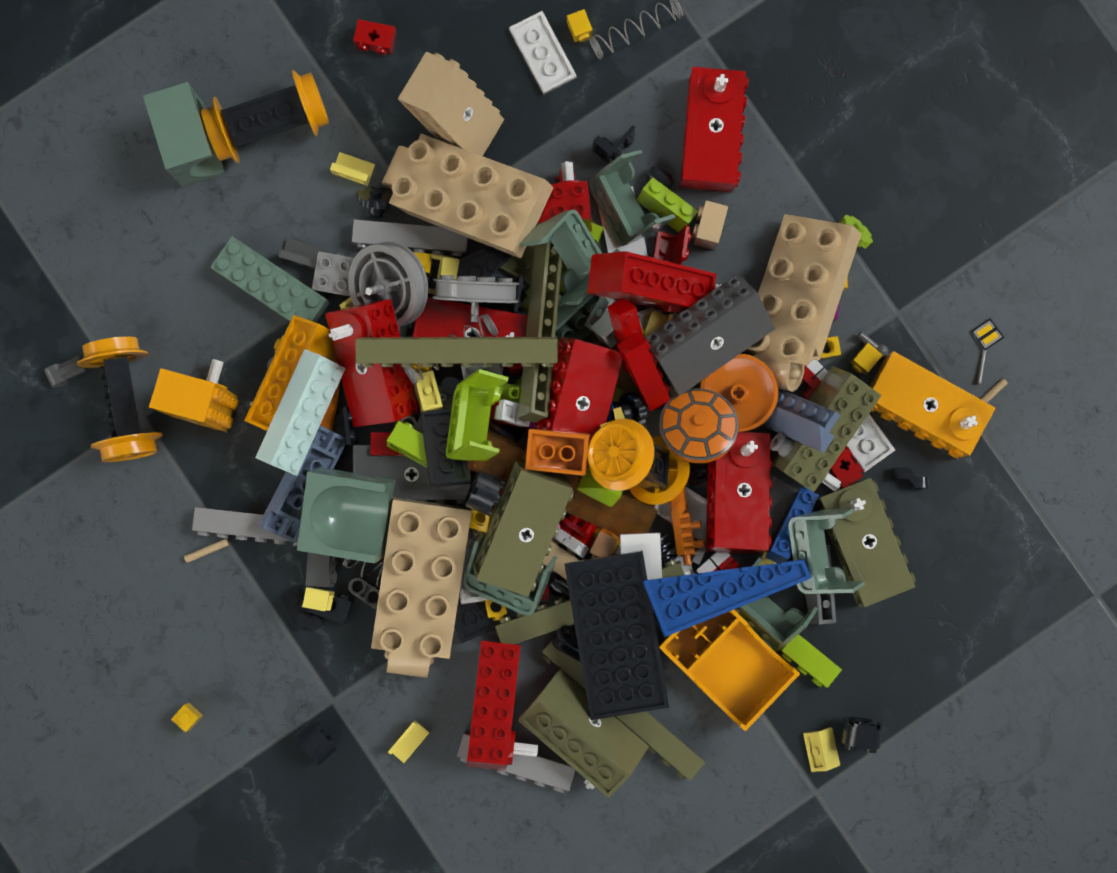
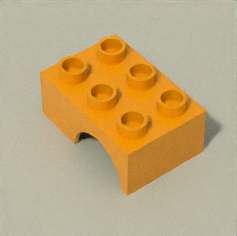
(730, 665)

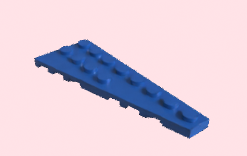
(702, 596)

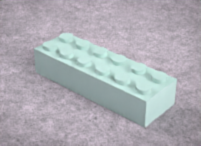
(300, 412)

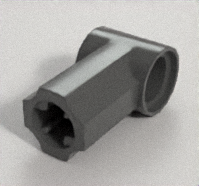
(60, 373)

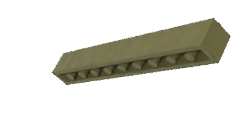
(540, 323)
(456, 350)
(552, 617)
(642, 724)

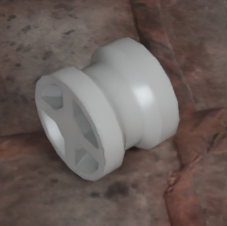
(781, 444)

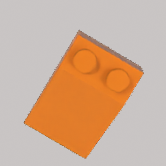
(557, 451)

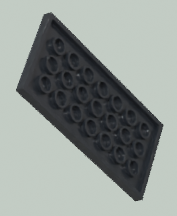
(616, 635)

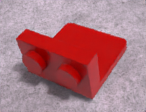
(672, 247)

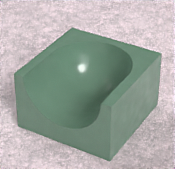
(182, 134)
(346, 514)

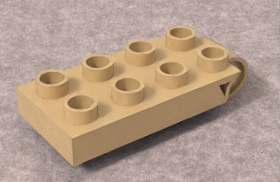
(467, 193)
(803, 293)
(420, 584)

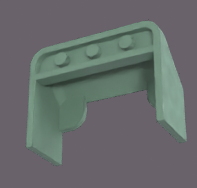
(619, 203)
(575, 248)
(809, 545)
(509, 599)
(773, 623)

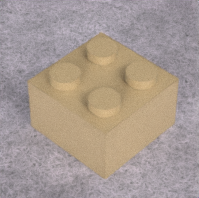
(711, 222)

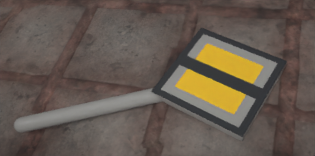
(986, 335)

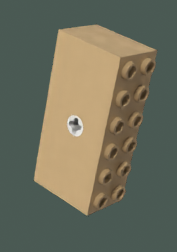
(451, 104)

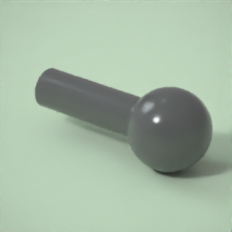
(880, 347)

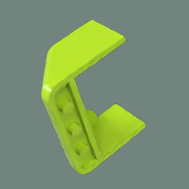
(471, 416)

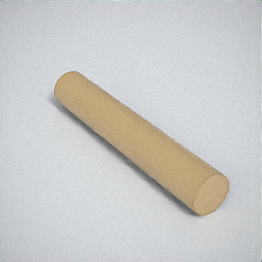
(994, 390)
(206, 550)

